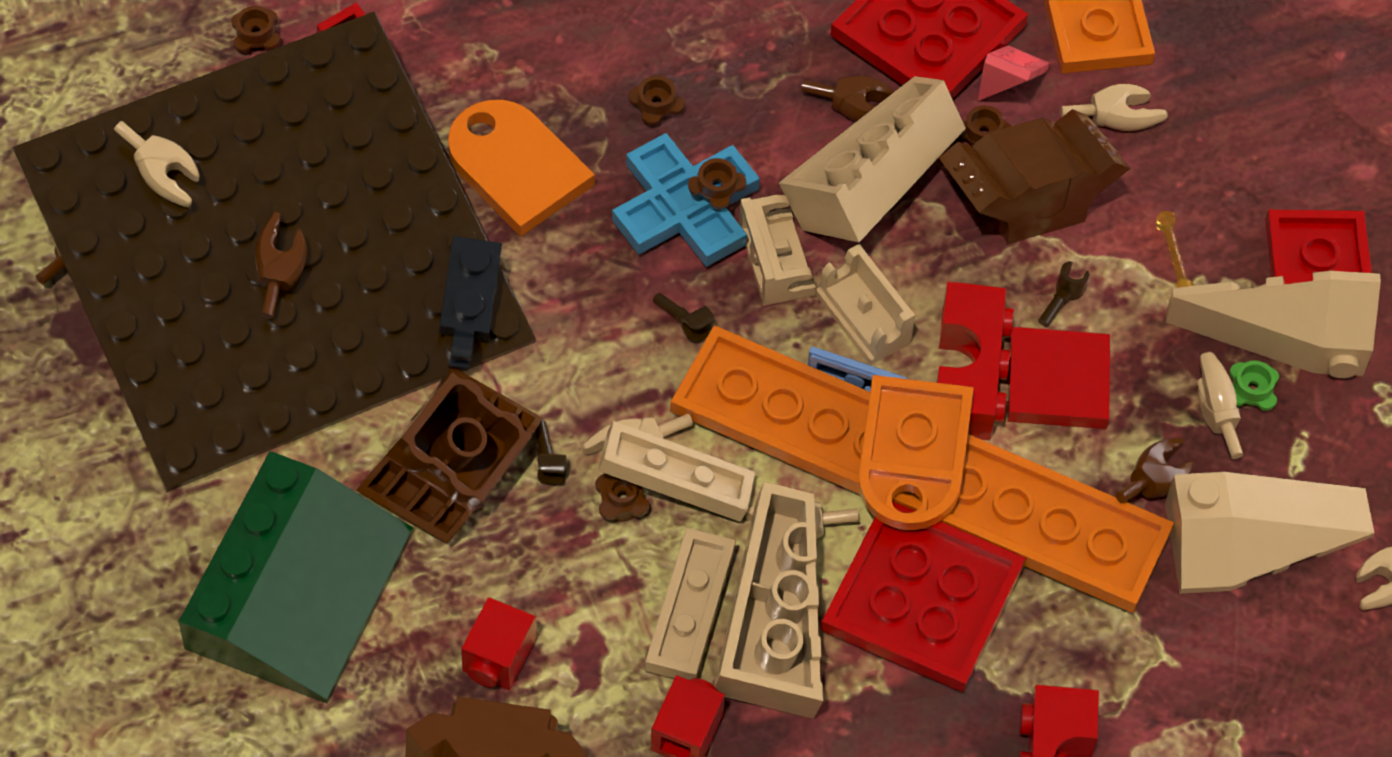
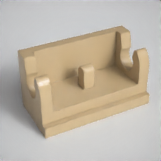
(775, 250)
(866, 306)

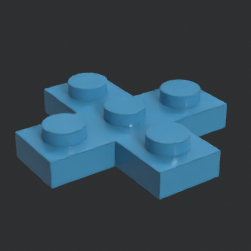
(672, 209)

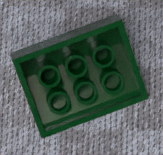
(294, 579)

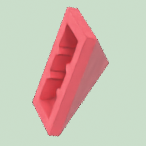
(1007, 69)

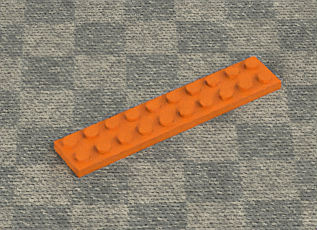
(1003, 498)

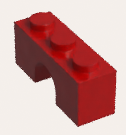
(974, 325)
(1060, 722)

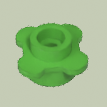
(1258, 374)

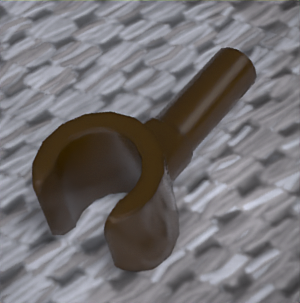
(1066, 290)
(694, 324)
(550, 466)

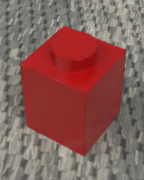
(498, 644)
(687, 719)

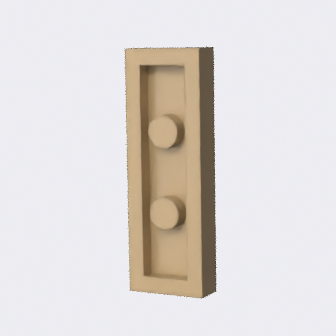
(676, 471)
(690, 605)

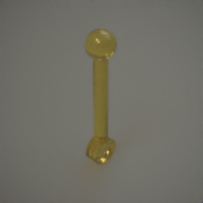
(1165, 222)

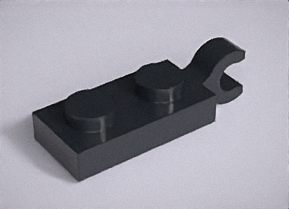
(469, 296)

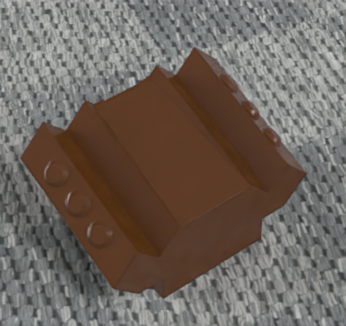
(1036, 174)
(450, 455)
(490, 730)

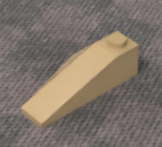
(1308, 325)
(1254, 525)

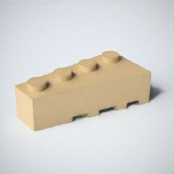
(874, 161)
(773, 623)

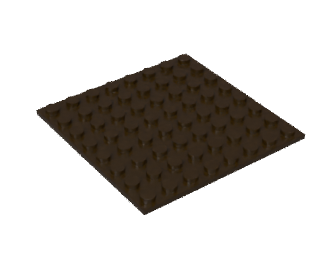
(176, 292)

